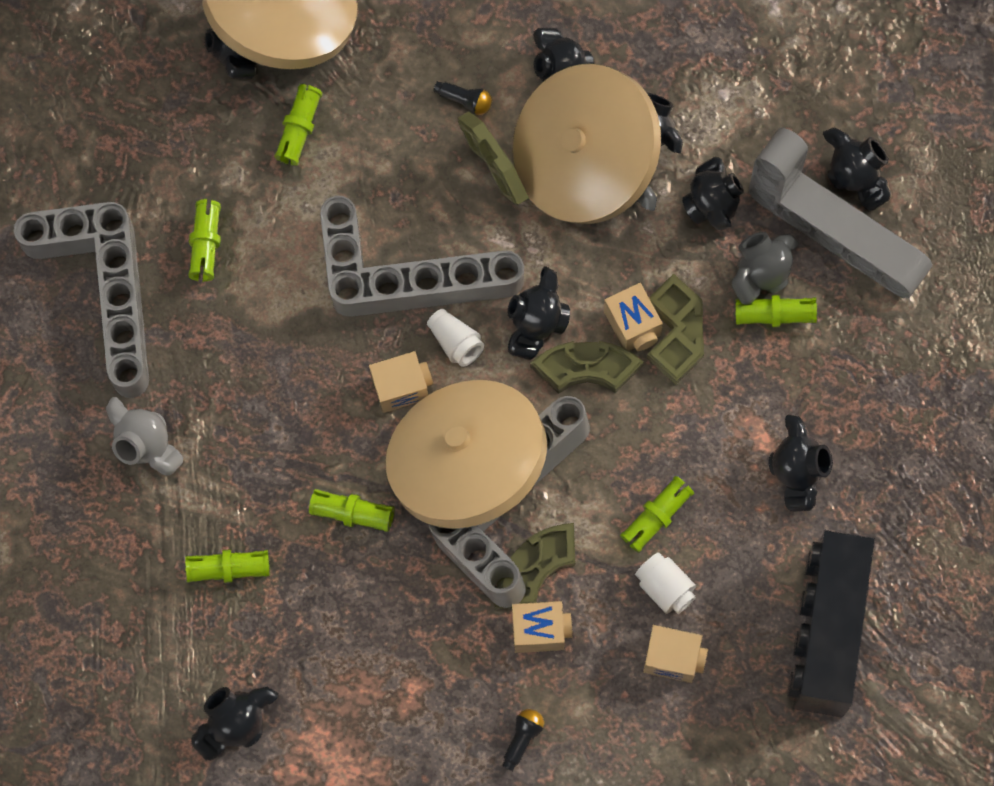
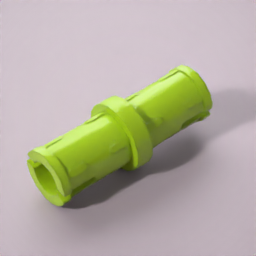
(298, 124)
(204, 240)
(777, 311)
(351, 510)
(657, 514)
(227, 566)

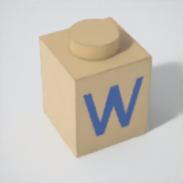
(633, 318)
(400, 381)
(540, 627)
(675, 654)

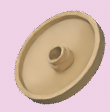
(283, 31)
(587, 144)
(466, 454)

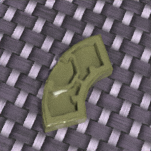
(586, 362)
(542, 557)

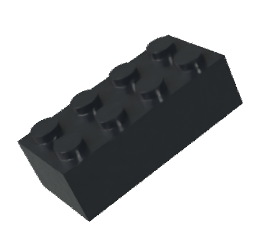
(833, 623)

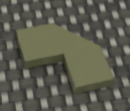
(486, 147)
(685, 342)

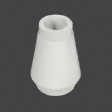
(457, 339)

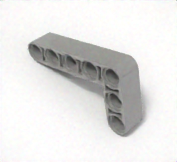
(831, 221)
(407, 275)
(111, 280)
(495, 563)

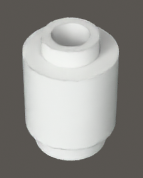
(666, 584)

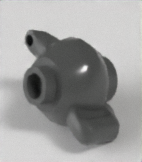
(763, 265)

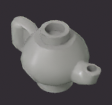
(142, 438)

